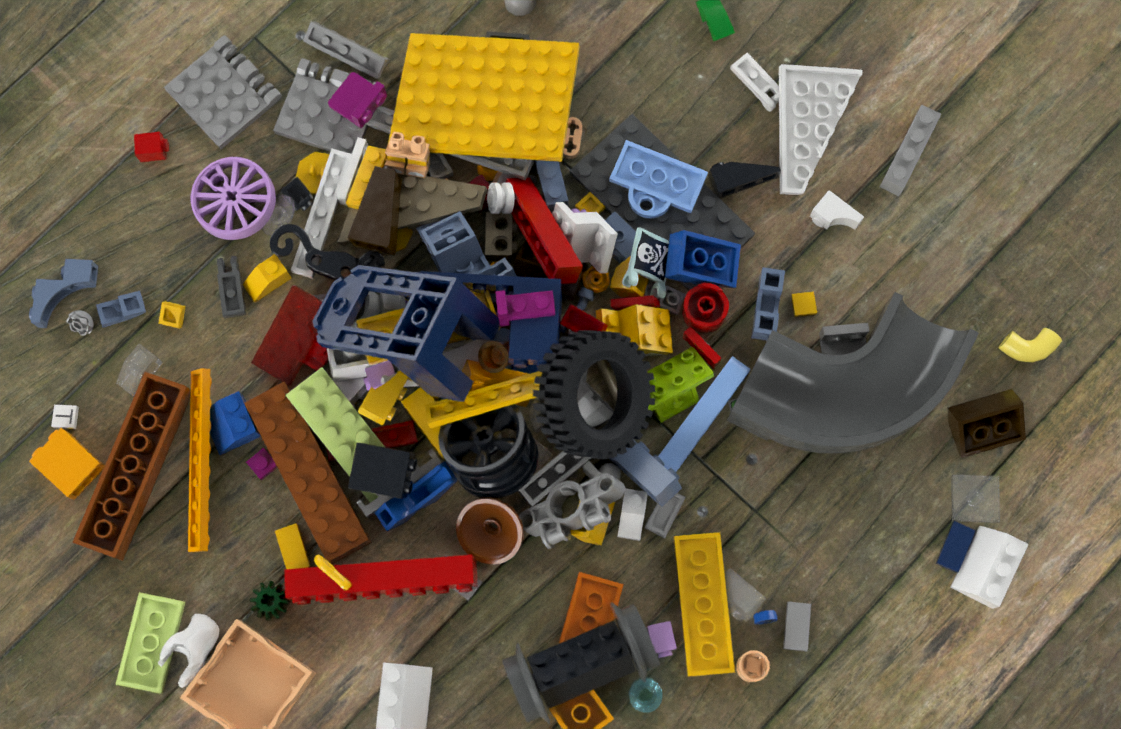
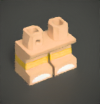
(408, 155)

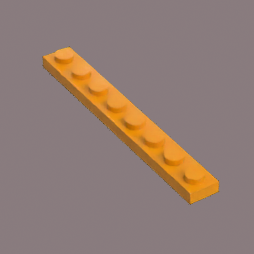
(199, 460)

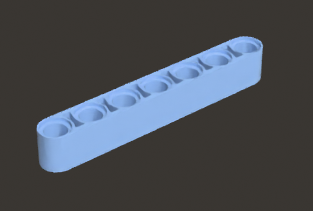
(704, 414)

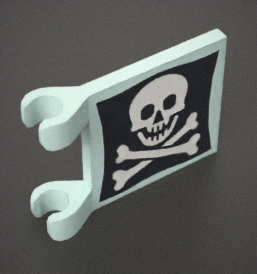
(648, 260)

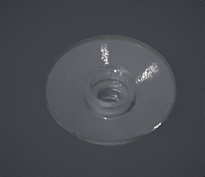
(282, 214)

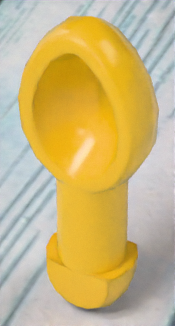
(330, 570)

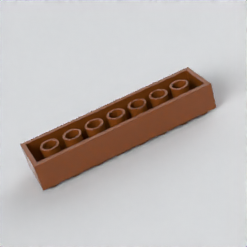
(133, 466)
(308, 474)

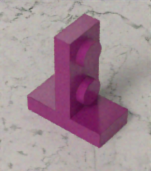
(524, 306)

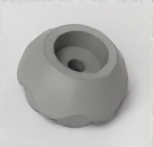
(80, 322)

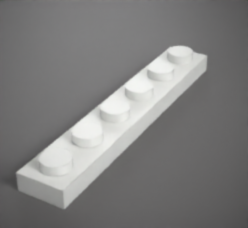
(322, 209)

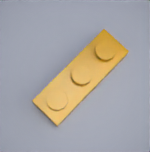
(373, 157)

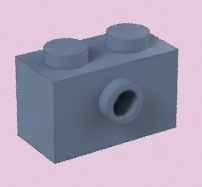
(624, 239)

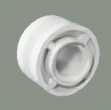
(500, 198)

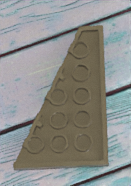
(428, 201)

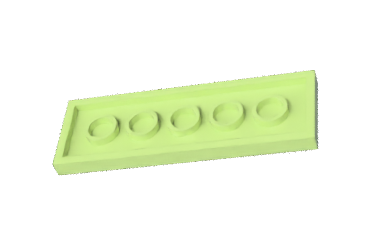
(332, 419)

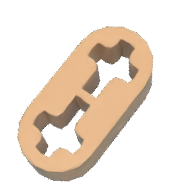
(576, 138)

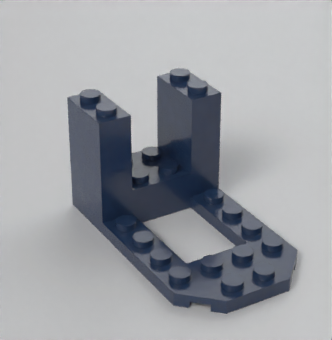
(530, 336)
(417, 343)

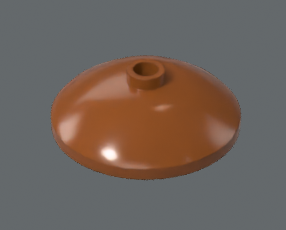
(483, 540)

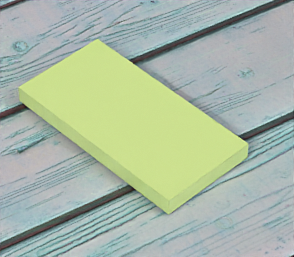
(151, 627)

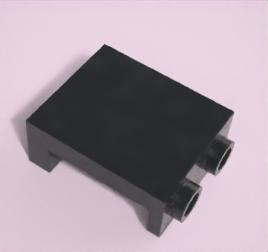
(382, 470)

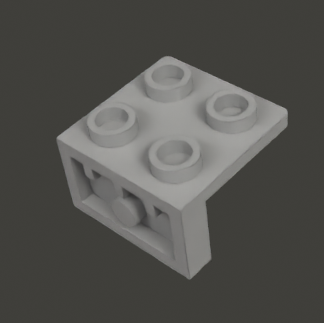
(843, 338)

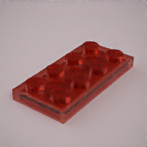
(289, 336)

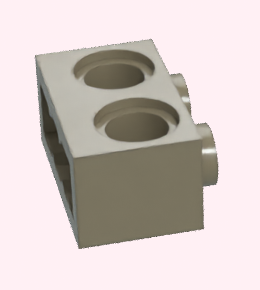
(495, 237)

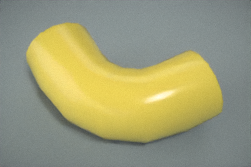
(1030, 350)

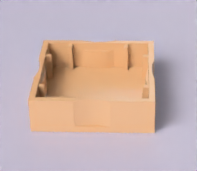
(248, 681)

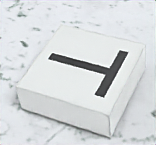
(65, 416)

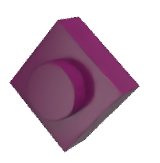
(262, 464)

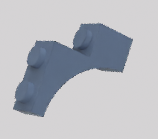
(48, 293)

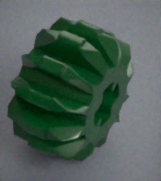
(265, 609)

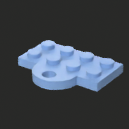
(657, 180)

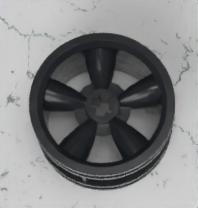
(484, 437)

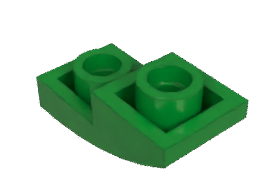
(716, 18)

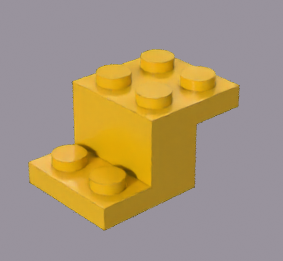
(642, 324)

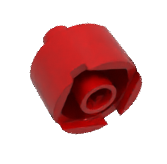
(693, 312)

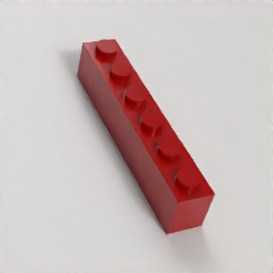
(543, 233)

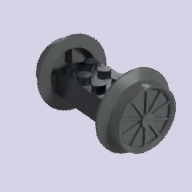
(581, 663)

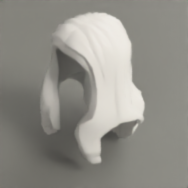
(195, 643)

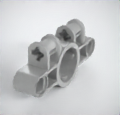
(593, 509)

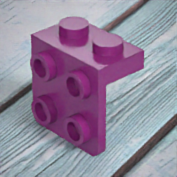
(357, 99)

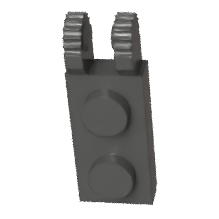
(231, 289)

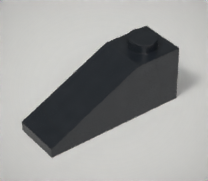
(737, 176)

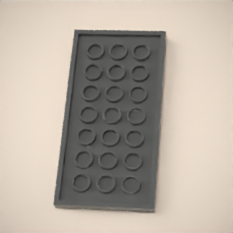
(708, 217)

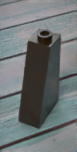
(378, 213)

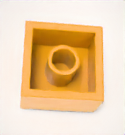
(582, 712)

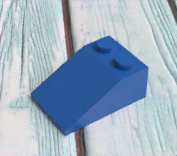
(702, 259)

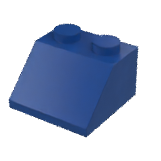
(231, 423)

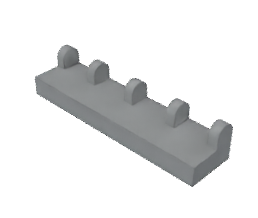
(345, 50)
(370, 509)

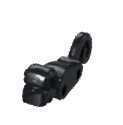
(332, 261)

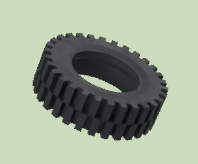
(560, 394)

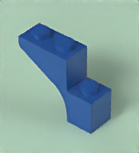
(424, 493)

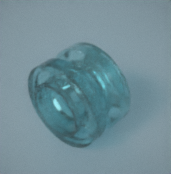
(645, 705)

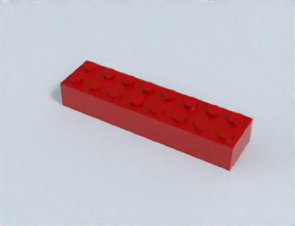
(383, 578)

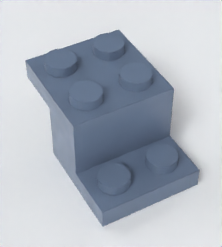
(456, 246)

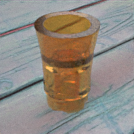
(494, 356)

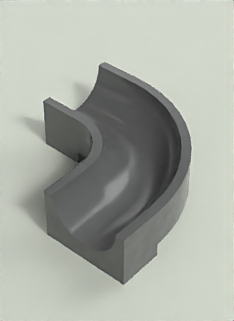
(855, 397)

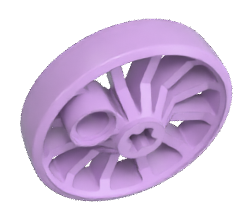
(232, 189)

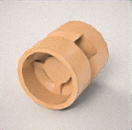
(752, 666)

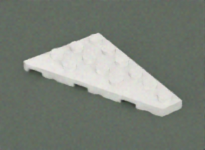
(808, 113)

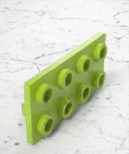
(677, 382)

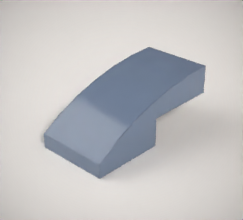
(121, 309)

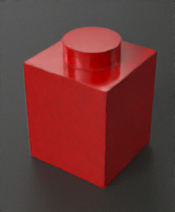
(150, 146)

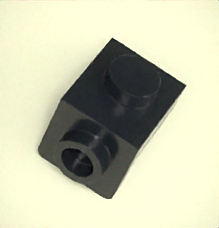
(299, 194)

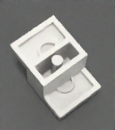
(588, 235)

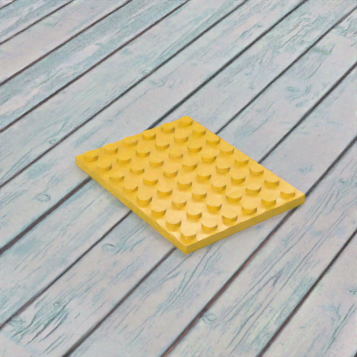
(487, 95)

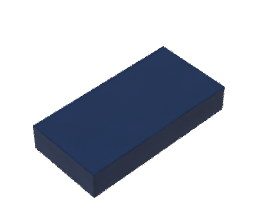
(955, 547)

